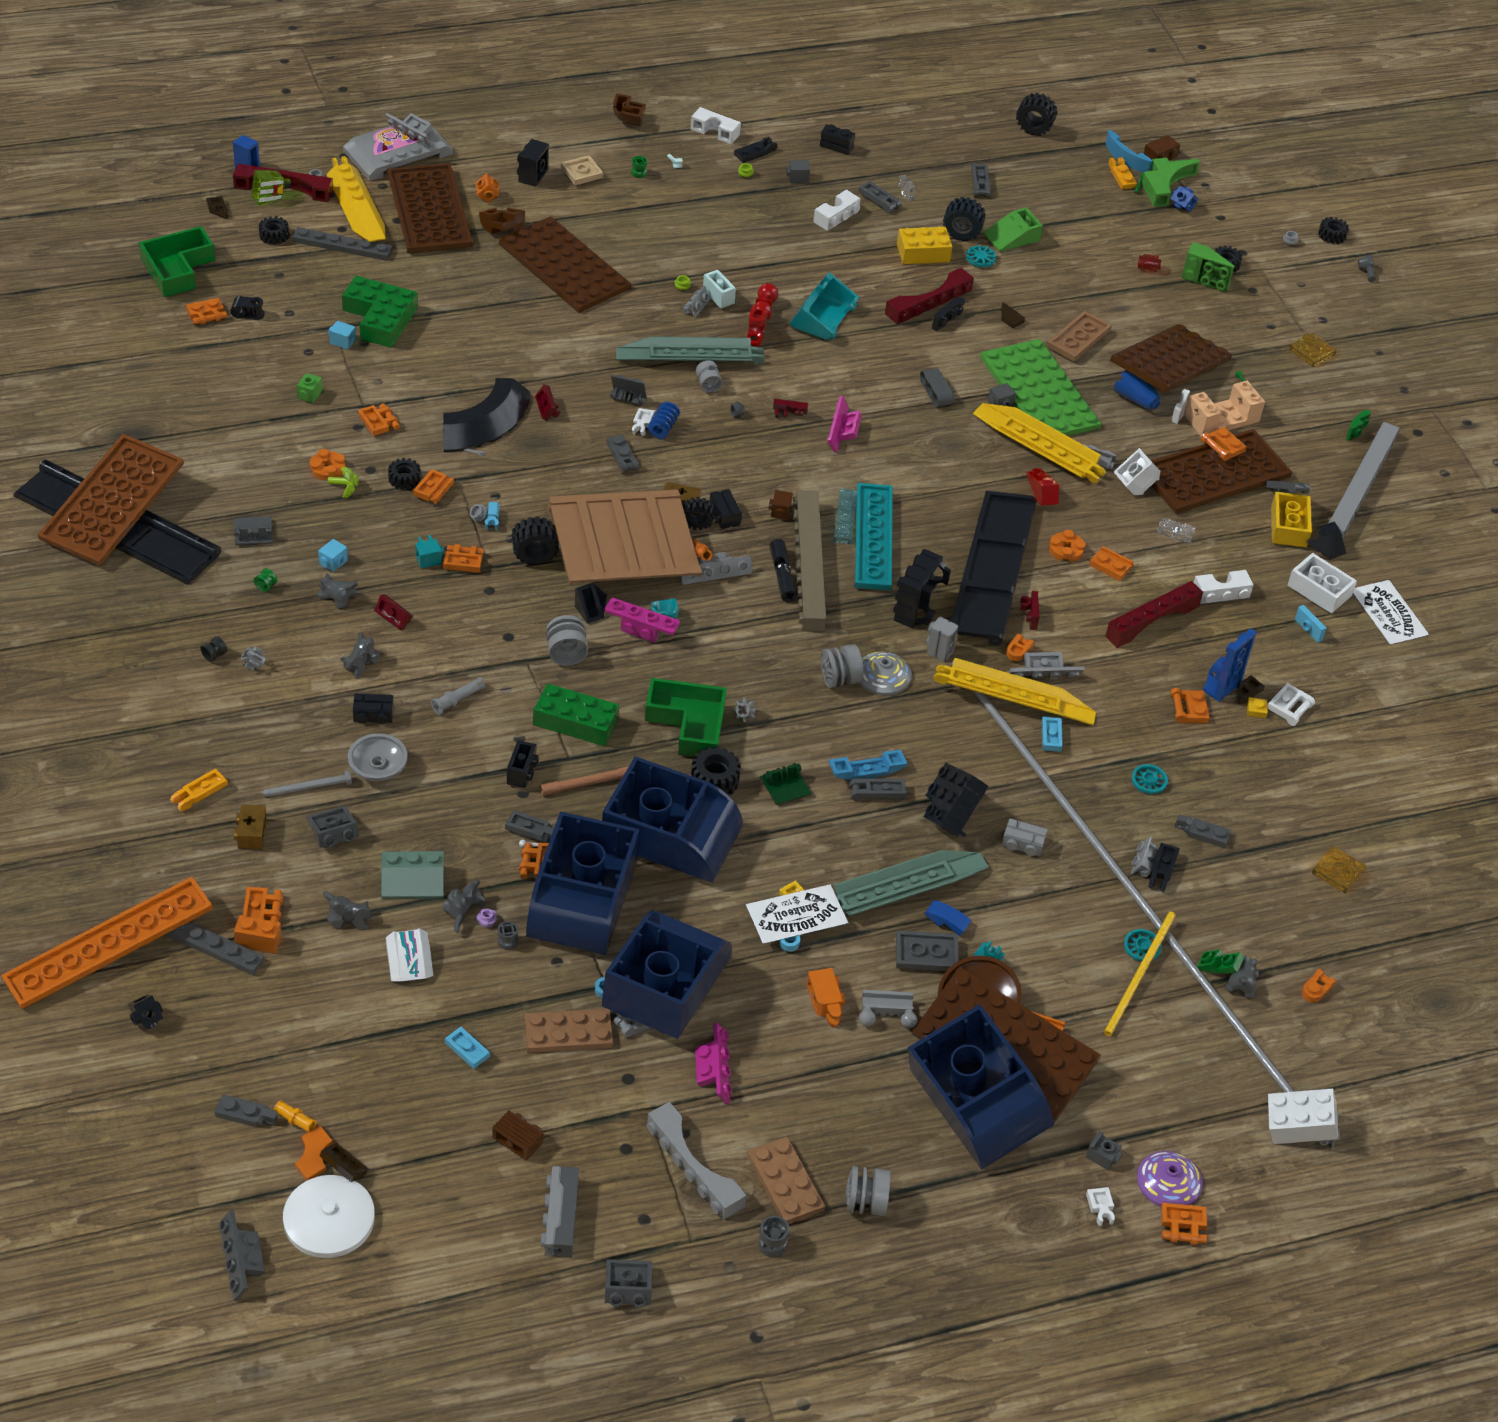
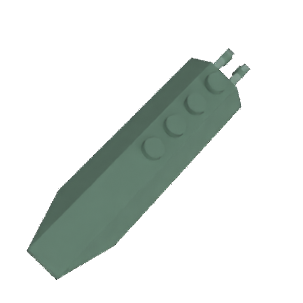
(691, 349)
(906, 879)

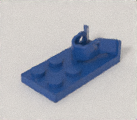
(1230, 669)

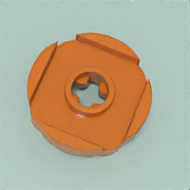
(324, 457)
(1066, 538)

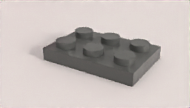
(926, 950)

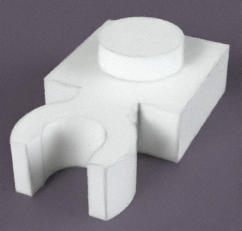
(642, 420)
(1101, 1203)

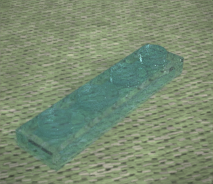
(845, 516)

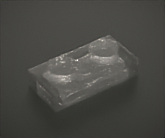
(1176, 530)

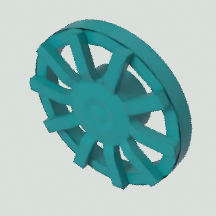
(981, 256)
(1149, 779)
(1140, 944)

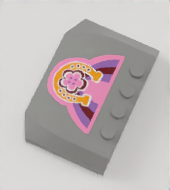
(390, 149)

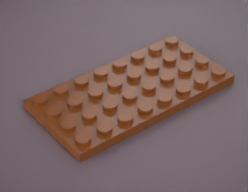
(111, 499)

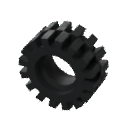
(274, 230)
(1333, 230)
(1230, 255)
(404, 466)
(702, 506)

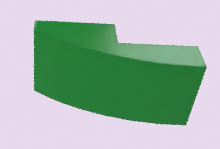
(1357, 424)
(1217, 962)

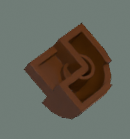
(628, 111)
(502, 220)

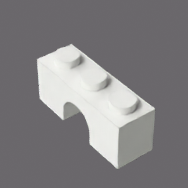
(707, 120)
(845, 206)
(1236, 587)

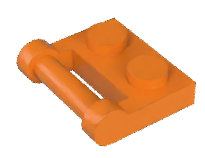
(1224, 443)
(1195, 705)

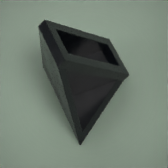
(1328, 540)
(590, 602)

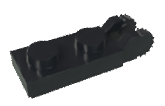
(755, 150)
(947, 313)
(1163, 865)

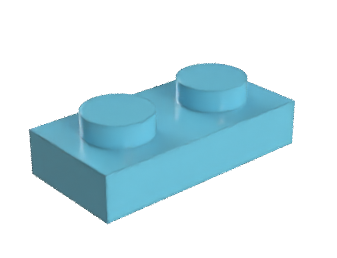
(1051, 734)
(467, 1047)

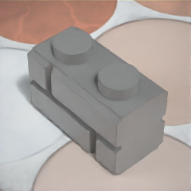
(941, 639)
(1024, 837)

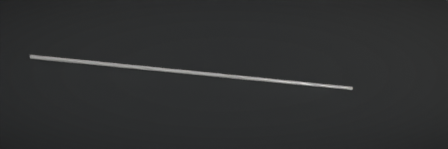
(1136, 895)

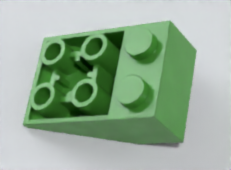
(1015, 230)
(1207, 268)

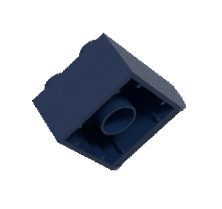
(678, 818)
(582, 882)
(664, 973)
(980, 1086)

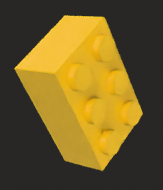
(924, 245)
(1291, 519)

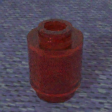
(1149, 262)

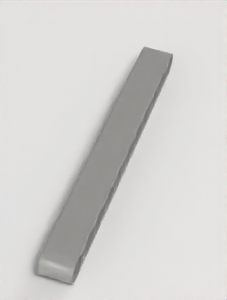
(1364, 476)

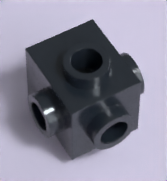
(145, 1012)

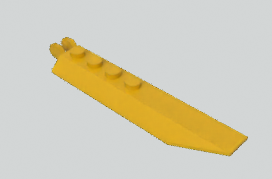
(356, 201)
(1042, 440)
(1014, 689)

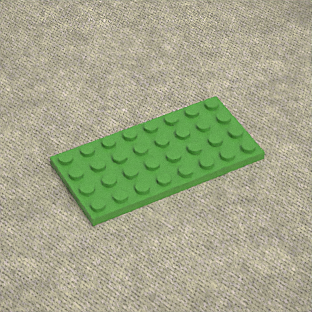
(1041, 386)

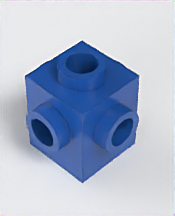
(1184, 198)

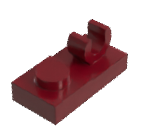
(546, 403)
(794, 407)
(1033, 605)
(392, 612)

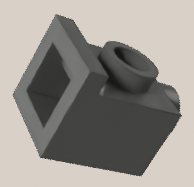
(1104, 1151)

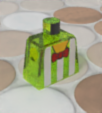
(268, 186)

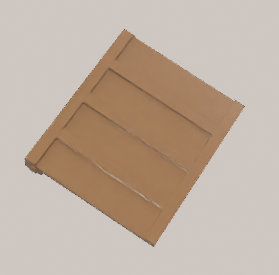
(623, 536)

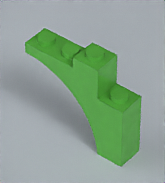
(1163, 175)

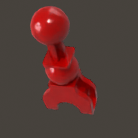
(761, 312)

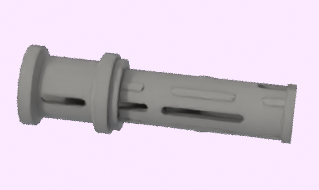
(450, 698)

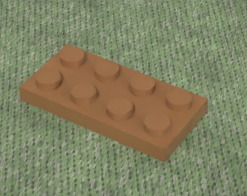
(1079, 336)
(568, 1030)
(785, 1180)

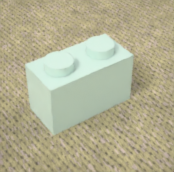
(719, 288)

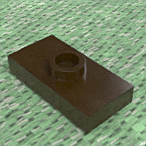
(343, 1162)

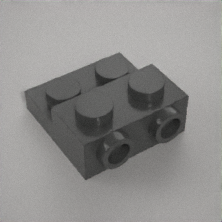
(333, 826)
(628, 1282)

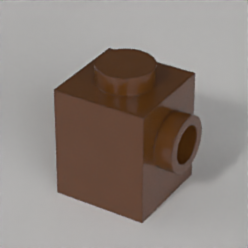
(781, 504)

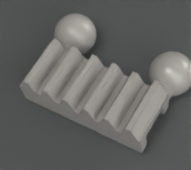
(887, 1003)

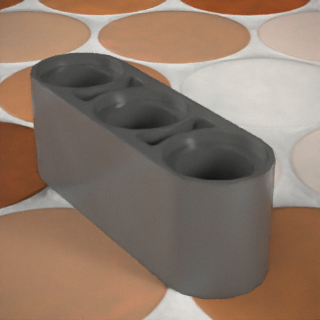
(937, 387)

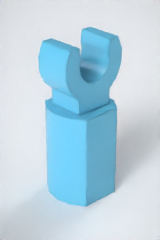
(492, 515)

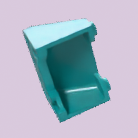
(825, 308)

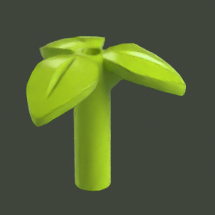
(349, 480)

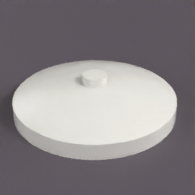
(328, 1216)

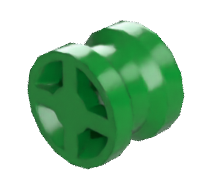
(265, 580)

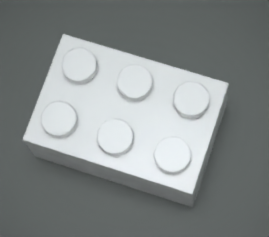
(1322, 583)
(1303, 1116)

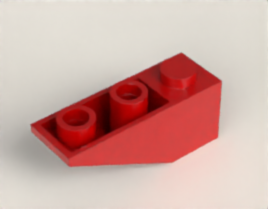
(1044, 487)

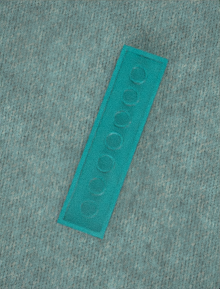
(873, 537)

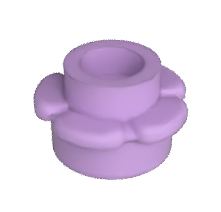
(487, 921)

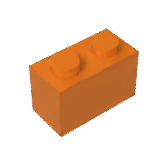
(258, 934)

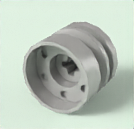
(567, 640)
(842, 666)
(868, 1191)

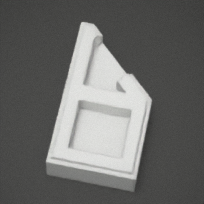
(1180, 407)

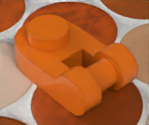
(1019, 647)
(1313, 991)

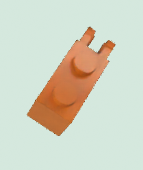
(825, 995)

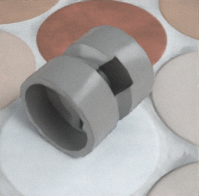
(709, 376)

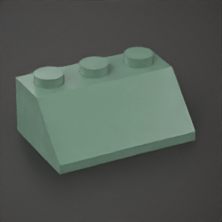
(412, 875)

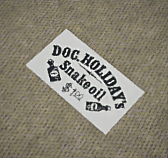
(1389, 612)
(796, 913)

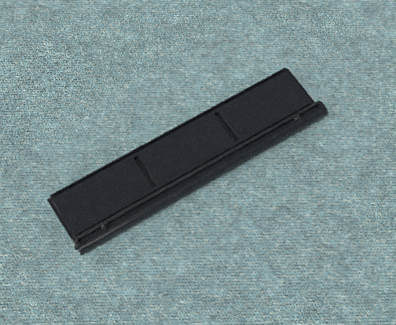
(149, 540)
(993, 565)

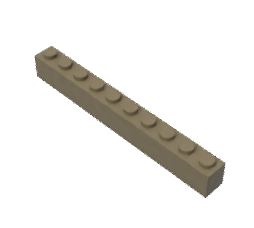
(810, 561)

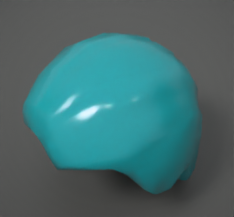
(666, 607)

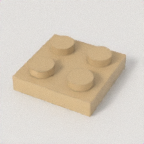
(582, 170)

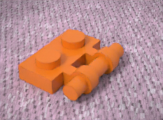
(206, 311)
(374, 419)
(463, 558)
(527, 854)
(256, 901)
(1185, 1217)

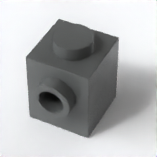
(798, 171)
(1002, 395)

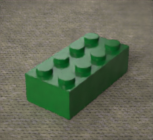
(576, 714)

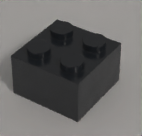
(533, 162)

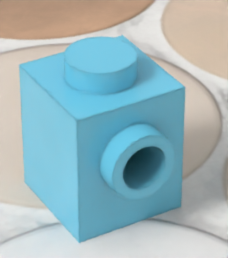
(342, 334)
(333, 555)

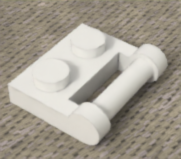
(1286, 699)

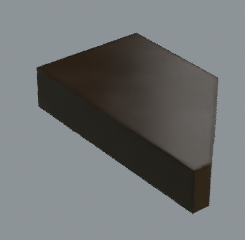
(217, 206)
(1011, 316)
(1249, 688)

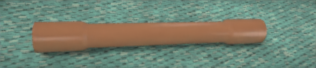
(557, 787)

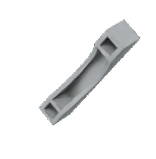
(721, 1192)

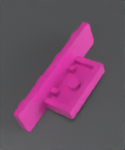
(844, 424)
(641, 621)
(713, 1063)

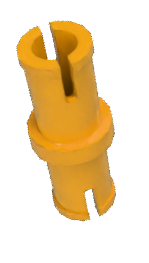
(295, 1116)

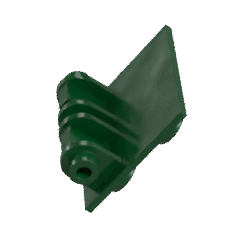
(785, 784)

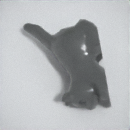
(337, 590)
(361, 654)
(460, 902)
(344, 910)
(1245, 978)

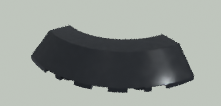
(487, 419)

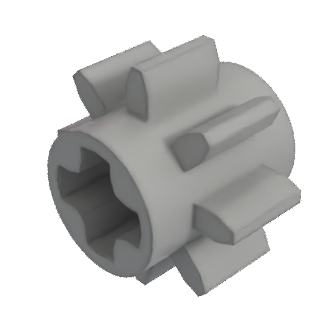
(253, 658)
(750, 709)

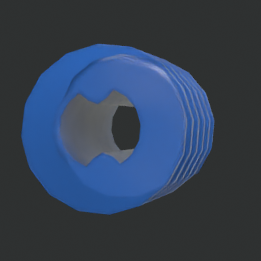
(663, 420)

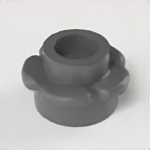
(737, 409)

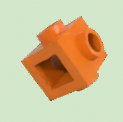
(487, 188)

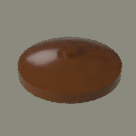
(990, 971)

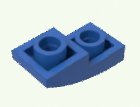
(943, 913)

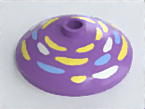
(1167, 1187)

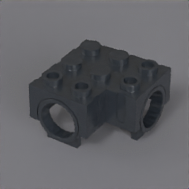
(917, 587)
(953, 798)

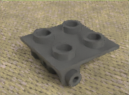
(623, 387)
(252, 530)

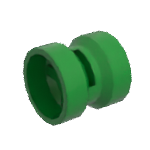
(639, 166)

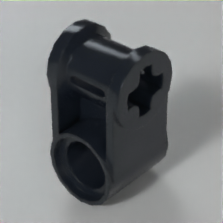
(247, 308)

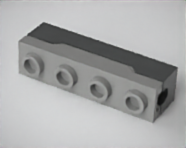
(561, 1211)

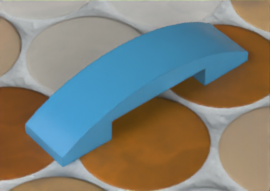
(1138, 162)
(869, 768)

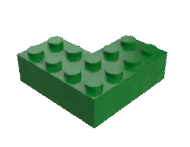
(173, 255)
(384, 309)
(693, 707)

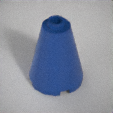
(1137, 391)

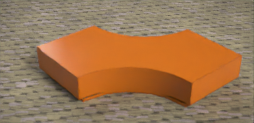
(311, 1163)

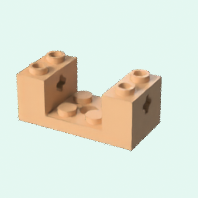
(1240, 410)

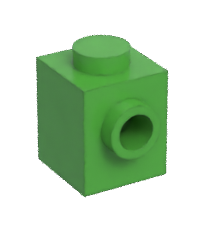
(309, 388)

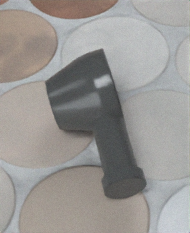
(1366, 263)

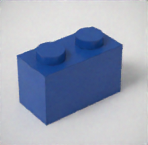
(246, 151)

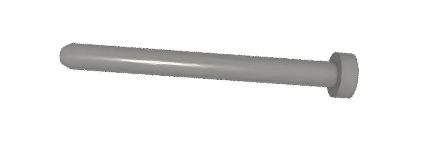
(309, 785)

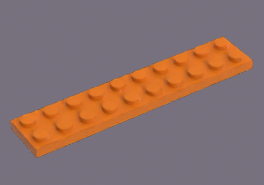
(106, 942)

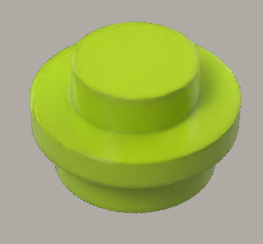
(745, 170)
(682, 282)

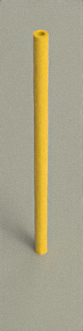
(1139, 974)

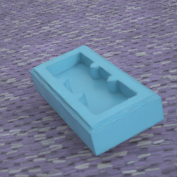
(1310, 623)

